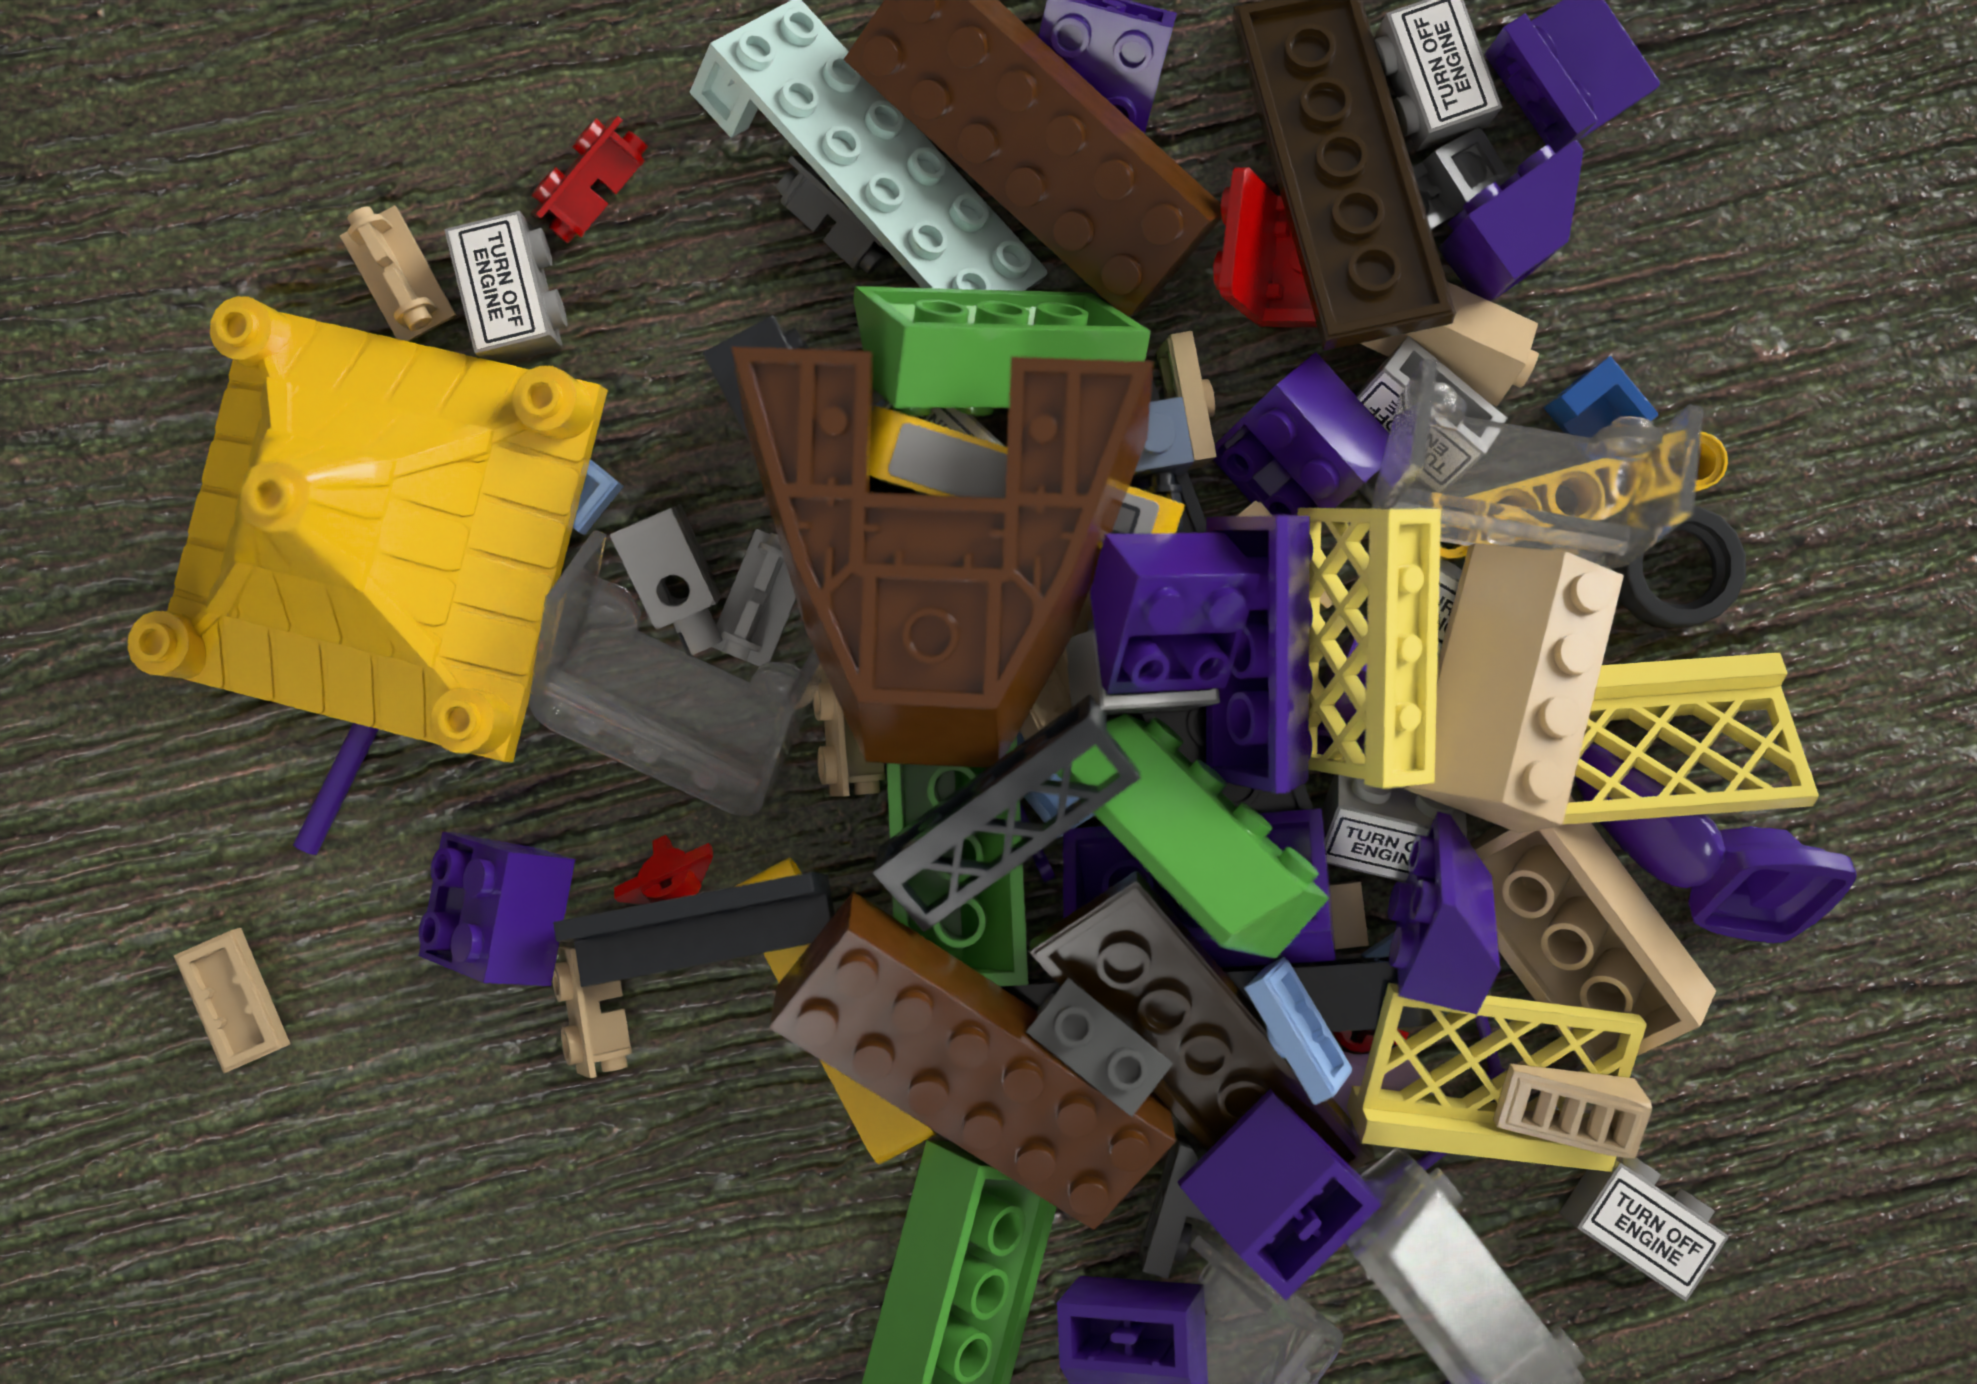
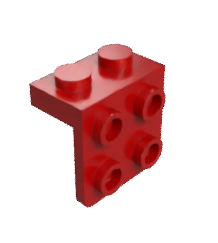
(1259, 259)

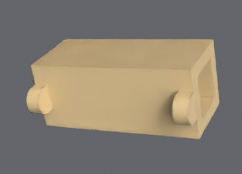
(1482, 346)

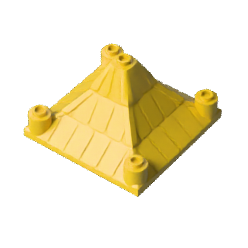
(376, 530)

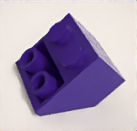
(1515, 226)
(1303, 443)
(1169, 610)
(495, 909)
(1444, 922)
(1279, 1194)
(1132, 1332)

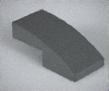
(1457, 174)

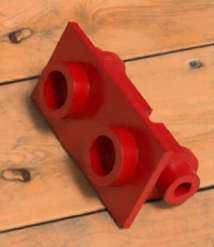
(601, 157)

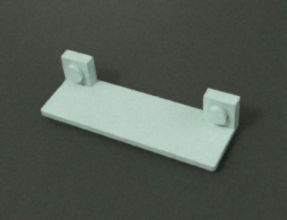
(862, 150)

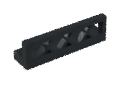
(988, 795)
(699, 928)

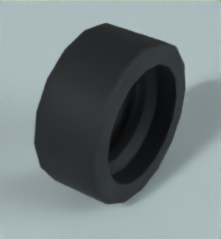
(1727, 577)

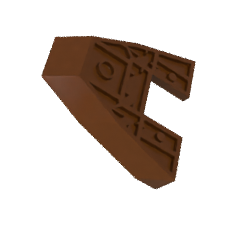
(941, 606)

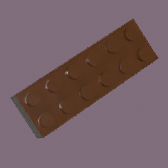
(1039, 142)
(961, 1061)

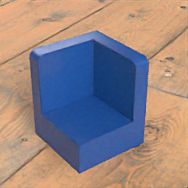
(1597, 400)

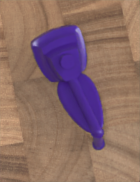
(1741, 879)

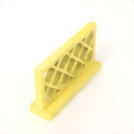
(1395, 643)
(1714, 693)
(1466, 1124)

